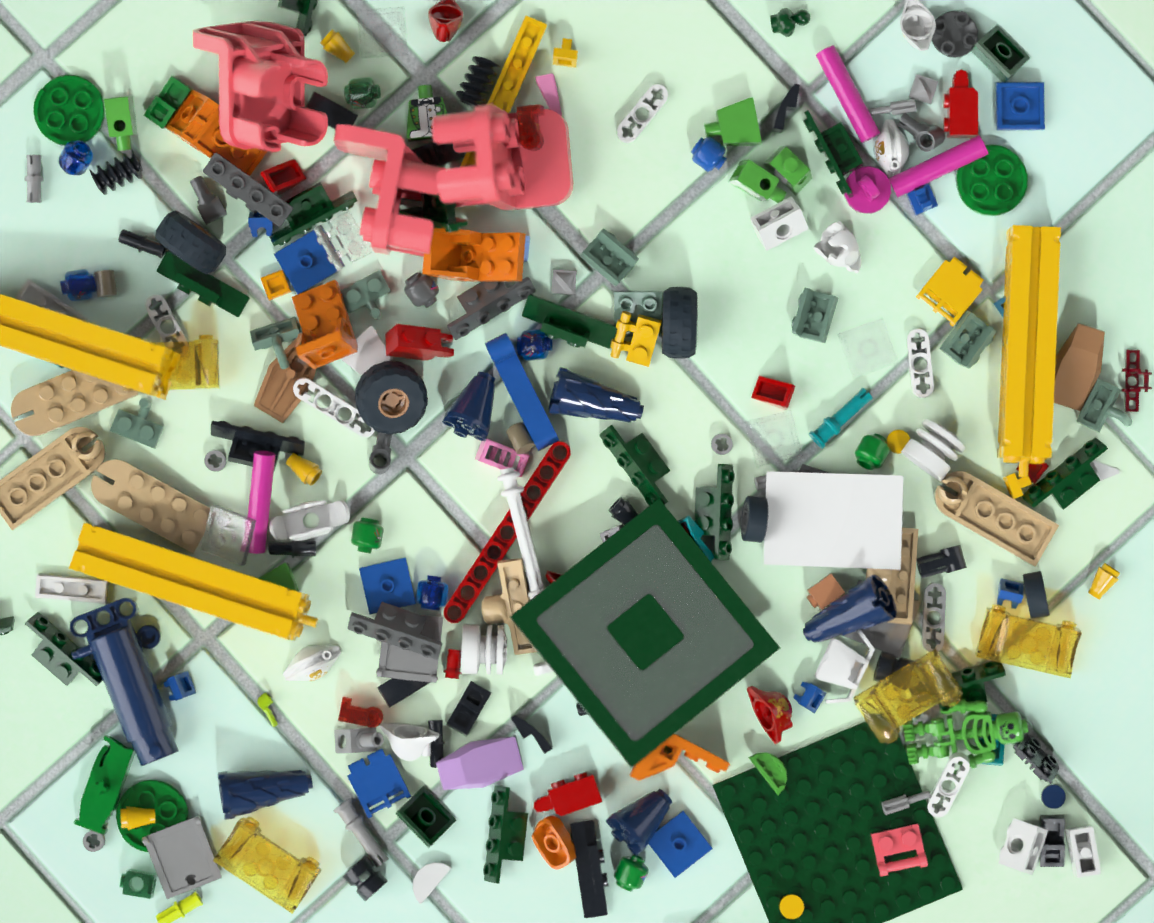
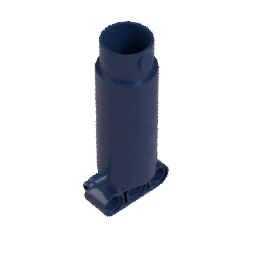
(128, 680)

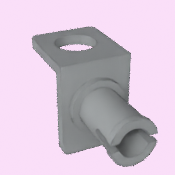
(358, 740)

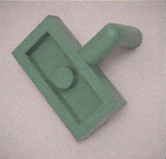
(365, 293)
(274, 335)
(1100, 405)
(137, 427)

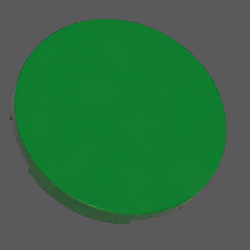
(69, 110)
(992, 182)
(157, 795)

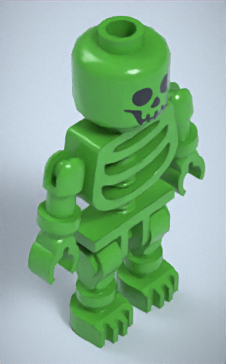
(1007, 728)

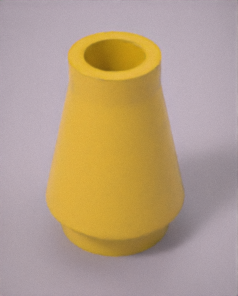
(337, 46)
(306, 470)
(1104, 579)
(135, 817)

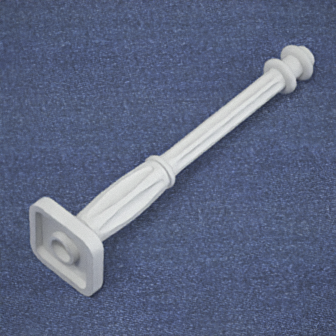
(513, 495)

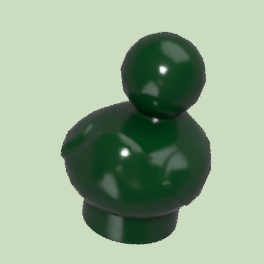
(785, 21)

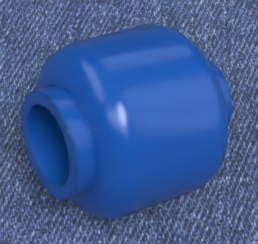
(708, 154)

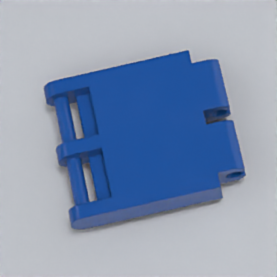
(377, 782)

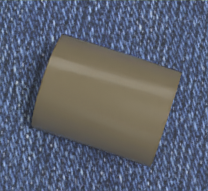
(105, 283)
(520, 438)

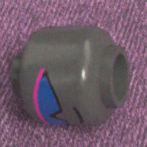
(421, 290)

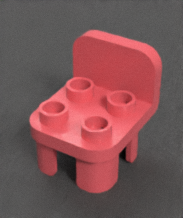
(264, 84)
(505, 171)
(394, 178)

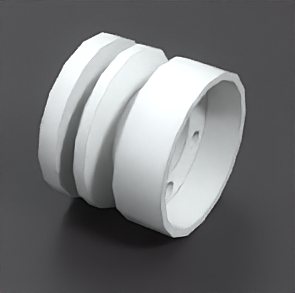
(933, 449)
(483, 649)

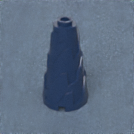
(588, 398)
(858, 609)
(251, 790)

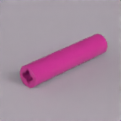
(847, 94)
(938, 166)
(261, 498)

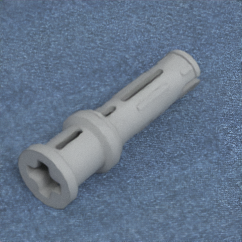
(354, 823)

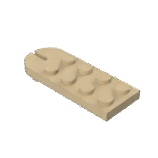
(64, 401)
(49, 475)
(151, 503)
(995, 516)

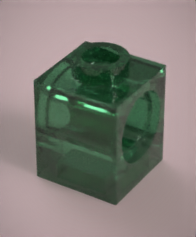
(149, 880)

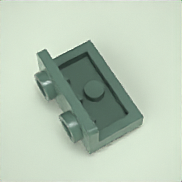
(609, 257)
(814, 315)
(968, 340)

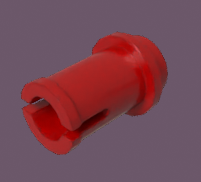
(453, 664)

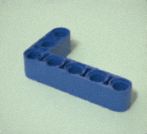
(521, 391)

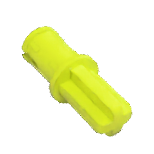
(179, 909)

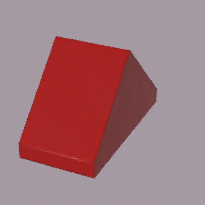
(283, 176)
(773, 392)

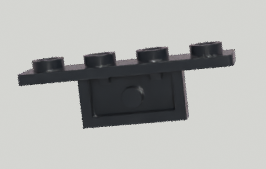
(247, 441)
(589, 869)

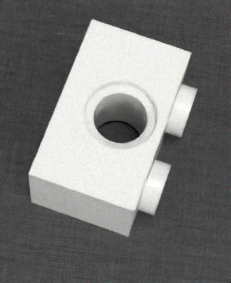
(779, 223)
(1033, 840)
(1083, 851)

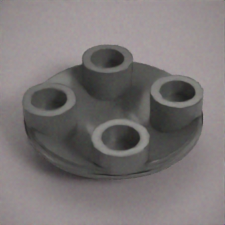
(955, 34)

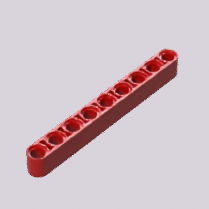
(505, 544)

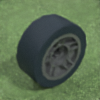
(754, 519)
(1036, 595)

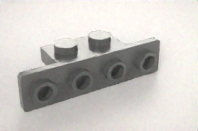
(247, 189)
(486, 302)
(396, 628)

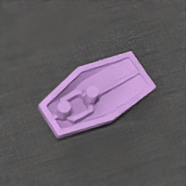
(480, 763)

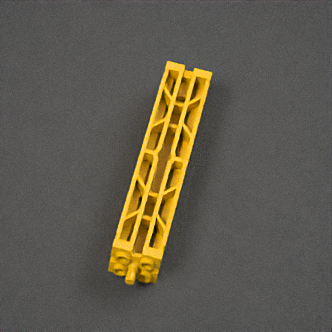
(1028, 345)
(86, 347)
(192, 582)

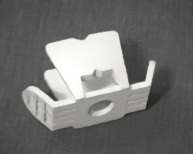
(292, 524)
(843, 666)

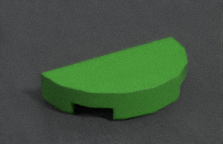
(771, 769)

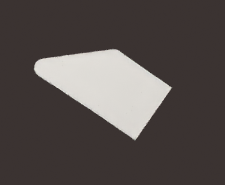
(1104, 471)

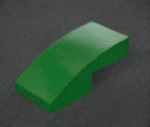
(167, 102)

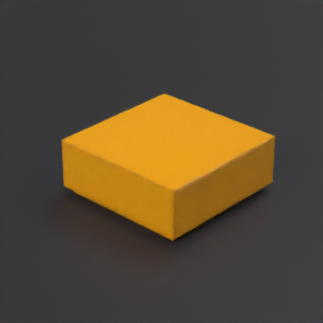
(275, 285)

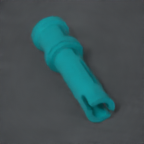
(832, 425)

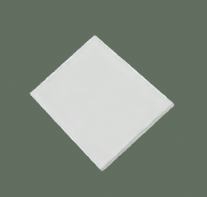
(834, 520)

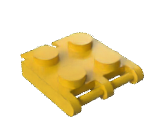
(951, 289)

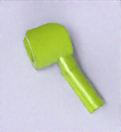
(264, 702)

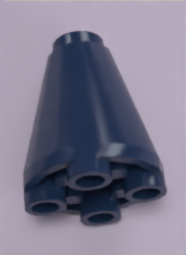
(473, 408)
(639, 820)

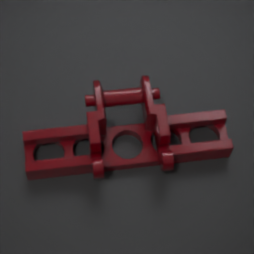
(1136, 388)

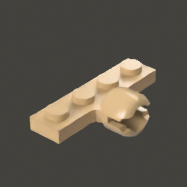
(902, 582)
(500, 607)

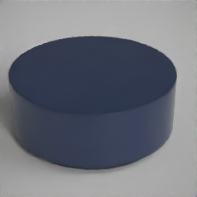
(149, 636)
(1053, 796)

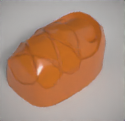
(554, 842)

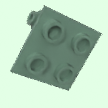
(638, 302)

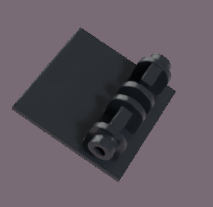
(1044, 764)

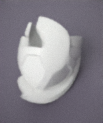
(839, 247)

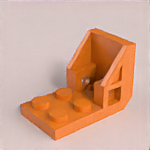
(199, 126)
(475, 256)
(324, 326)
(661, 761)

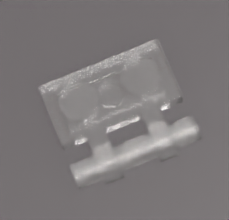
(348, 235)

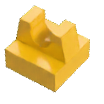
(565, 56)
(1014, 485)

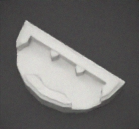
(427, 879)

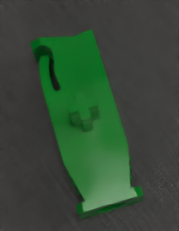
(105, 785)

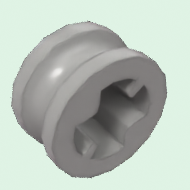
(714, 446)
(210, 466)
(87, 844)

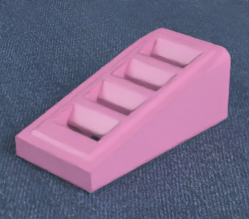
(548, 89)
(482, 451)

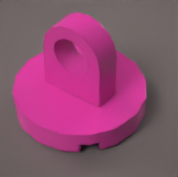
(869, 189)

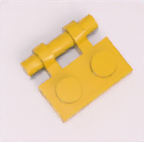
(643, 339)

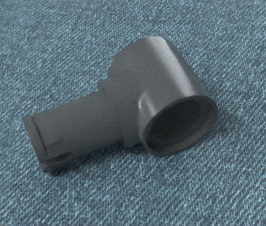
(921, 131)
(209, 205)
(383, 450)

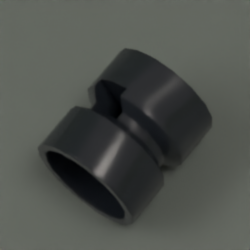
(888, 664)
(371, 884)

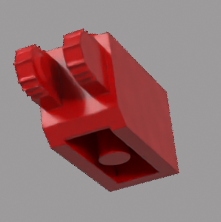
(961, 108)
(417, 342)
(570, 796)

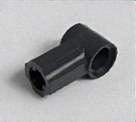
(946, 561)

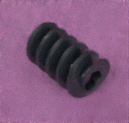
(476, 81)
(117, 173)

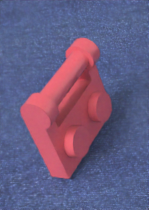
(898, 841)

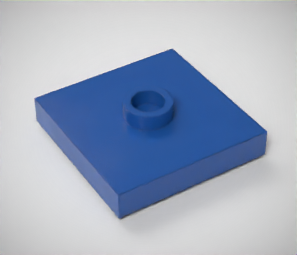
(1020, 106)
(305, 262)
(387, 583)
(679, 844)

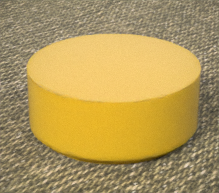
(897, 440)
(791, 906)

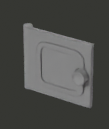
(887, 636)
(407, 664)
(182, 857)

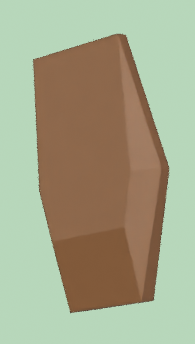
(1078, 366)
(276, 391)

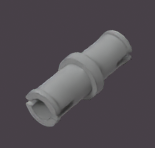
(33, 178)

